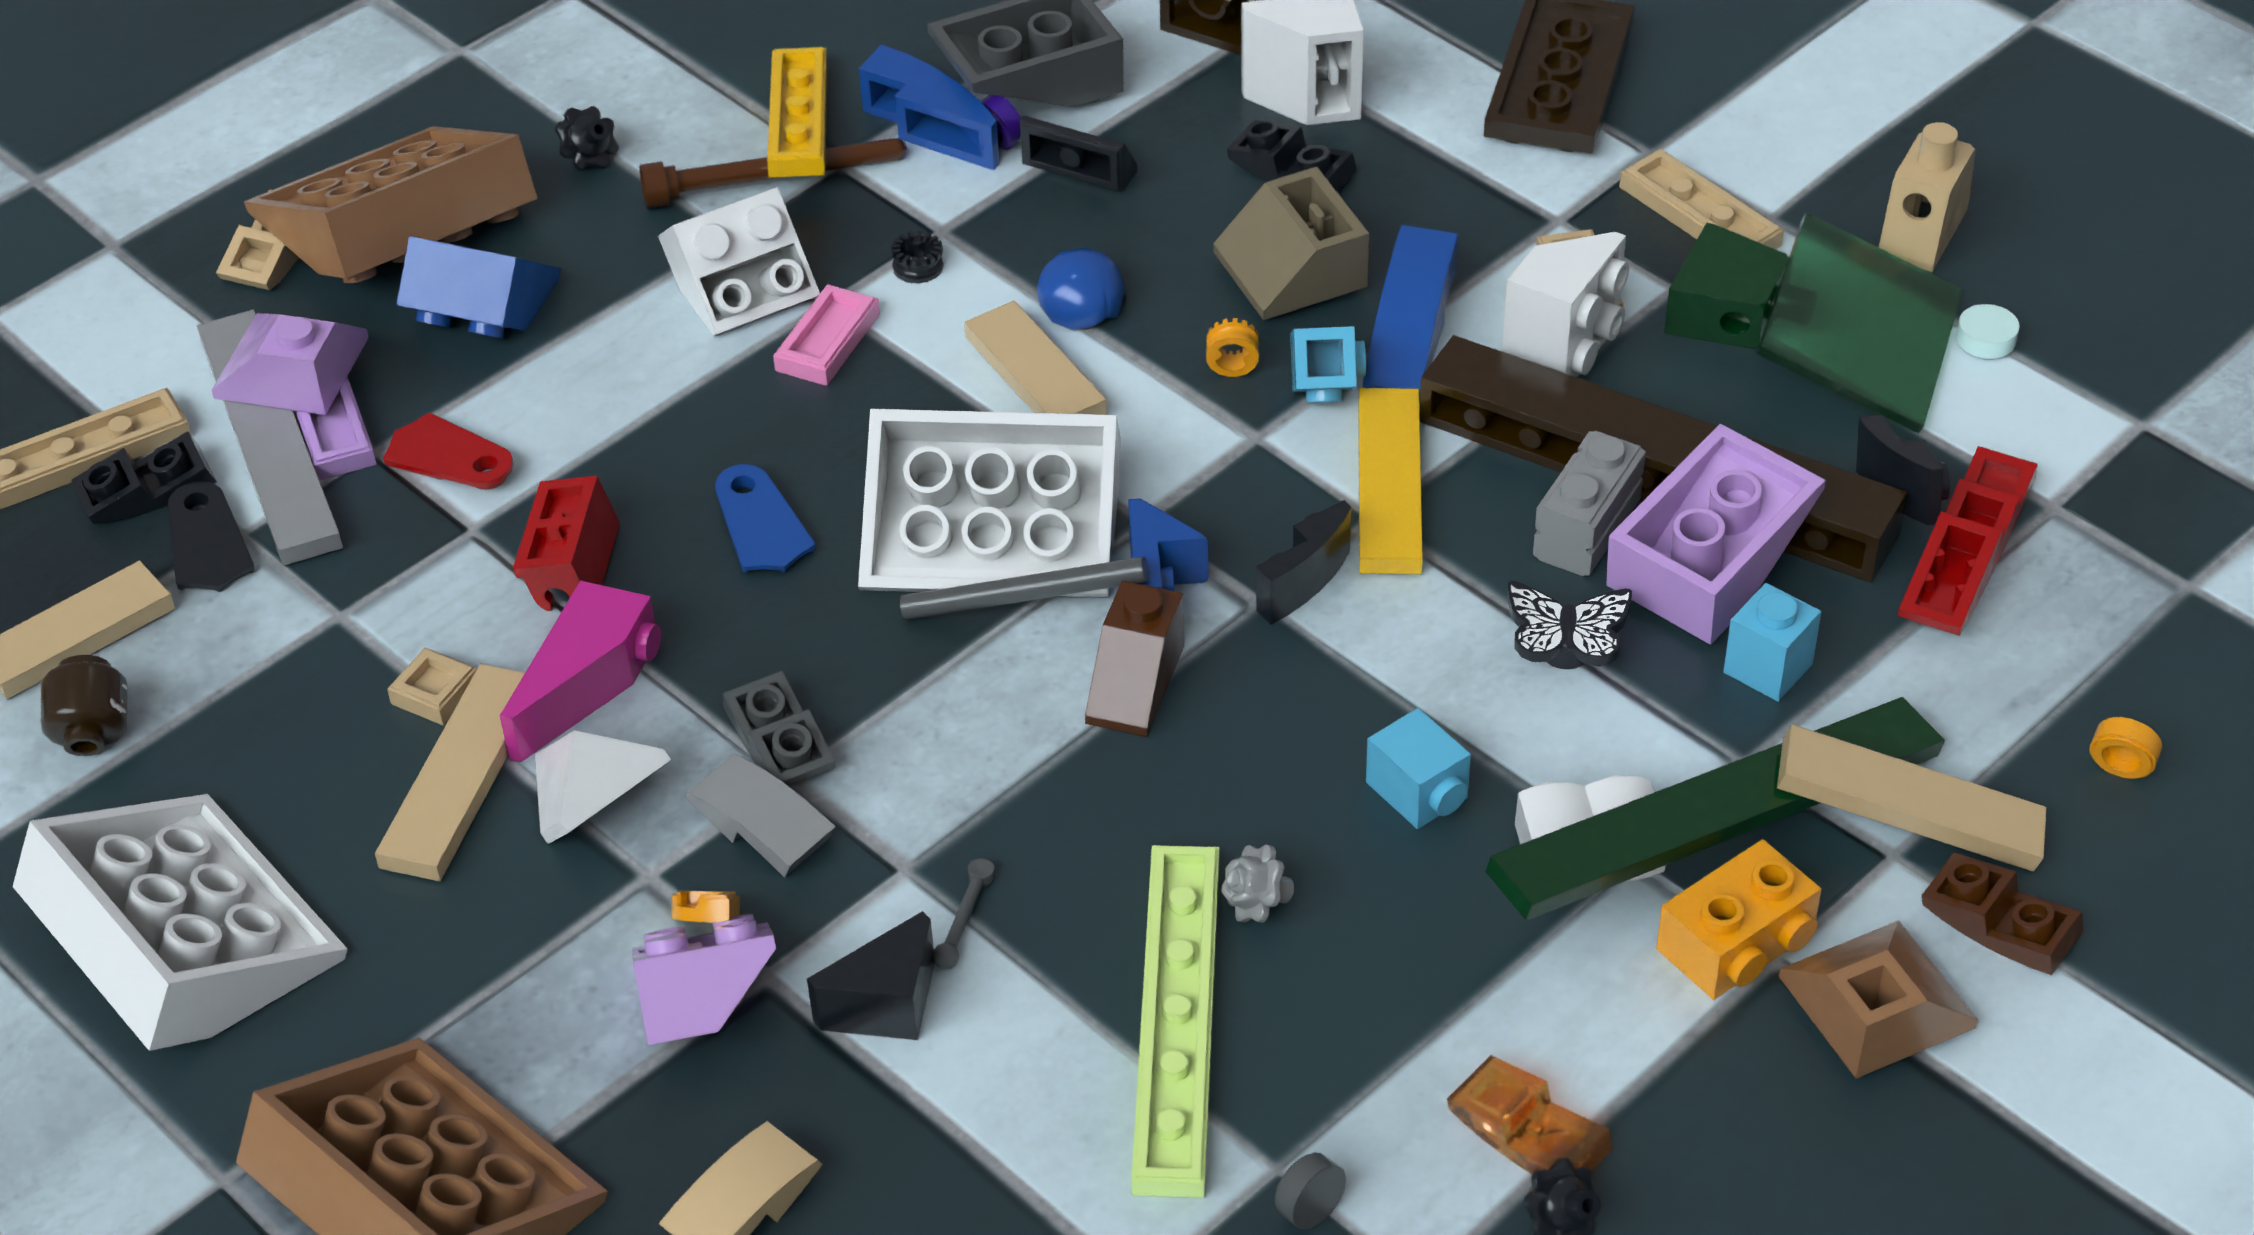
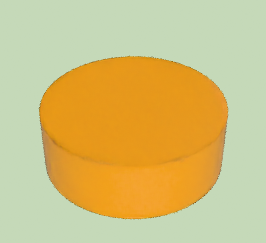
(2125, 747)

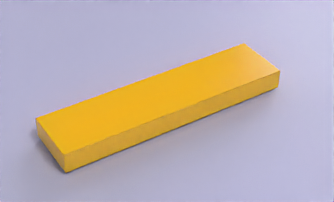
(797, 112)
(1389, 481)

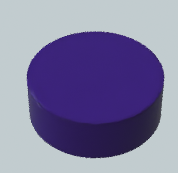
(1007, 120)

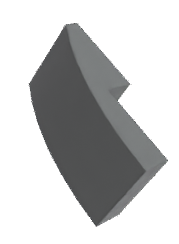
(777, 729)

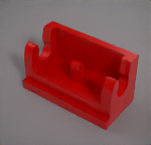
(566, 538)

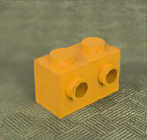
(1739, 919)

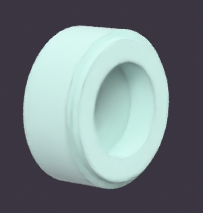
(1987, 331)

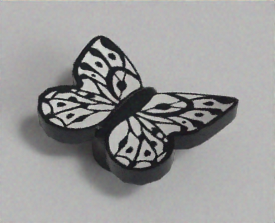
(1567, 633)

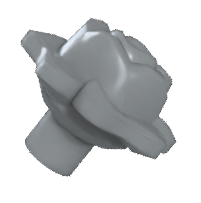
(1256, 883)

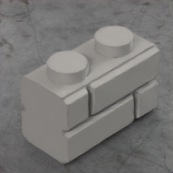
(1588, 503)

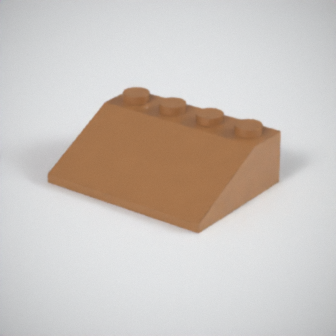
(415, 187)
(408, 1151)

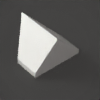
(585, 775)

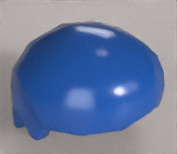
(1080, 288)

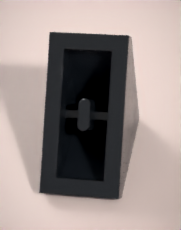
(879, 985)

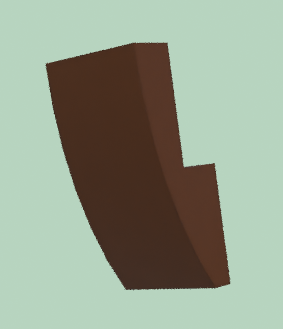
(1988, 908)

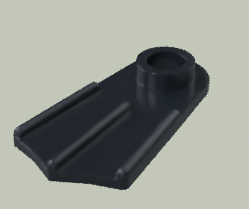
(205, 541)

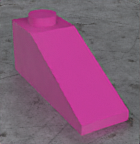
(581, 665)

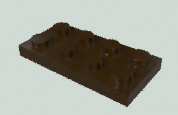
(1559, 73)

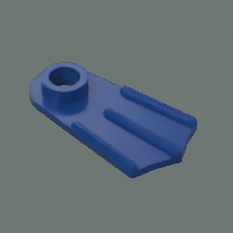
(760, 521)

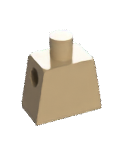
(1934, 172)

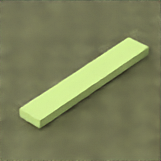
(1176, 1023)

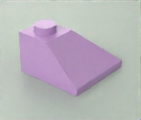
(290, 363)

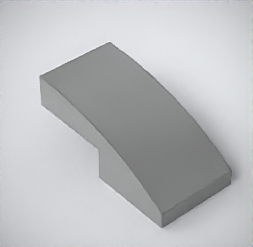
(763, 810)

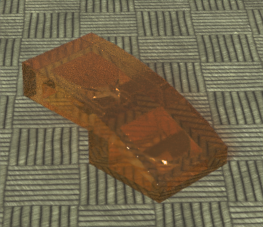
(1521, 1122)

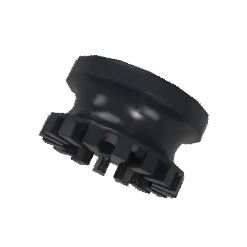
(917, 269)

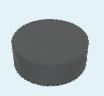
(1310, 1190)

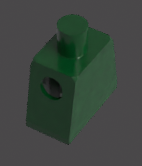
(1724, 289)

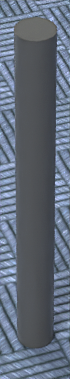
(1024, 588)

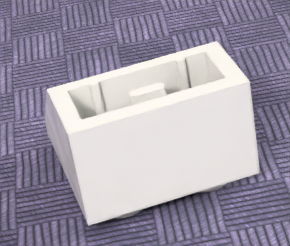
(1303, 58)
(739, 262)
(1566, 302)

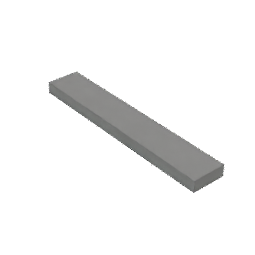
(274, 458)

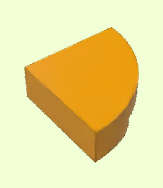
(705, 906)

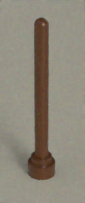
(666, 183)

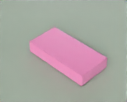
(826, 335)

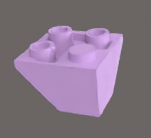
(698, 980)

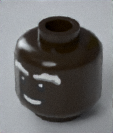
(84, 703)

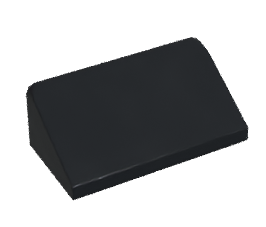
(1076, 154)

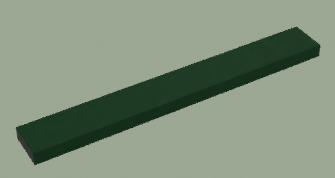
(1686, 817)

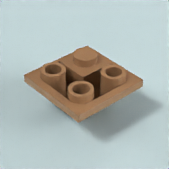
(1877, 999)

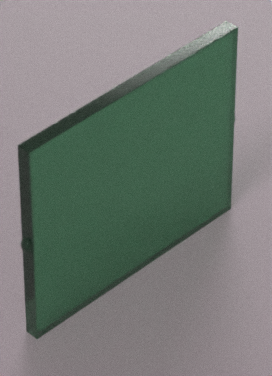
(1861, 322)

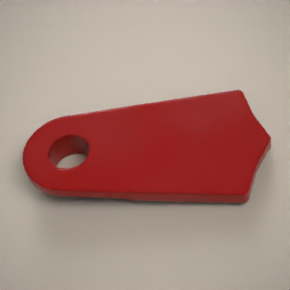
(448, 452)

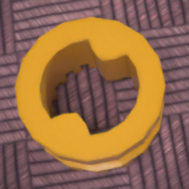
(1232, 333)

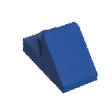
(1172, 549)

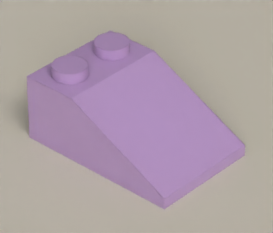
(1711, 532)

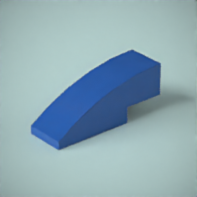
(928, 107)
(1411, 308)

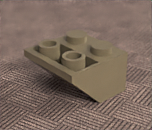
(1295, 245)

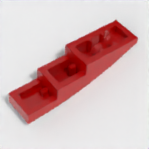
(1968, 541)

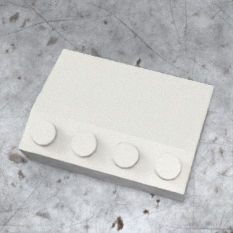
(986, 497)
(172, 915)

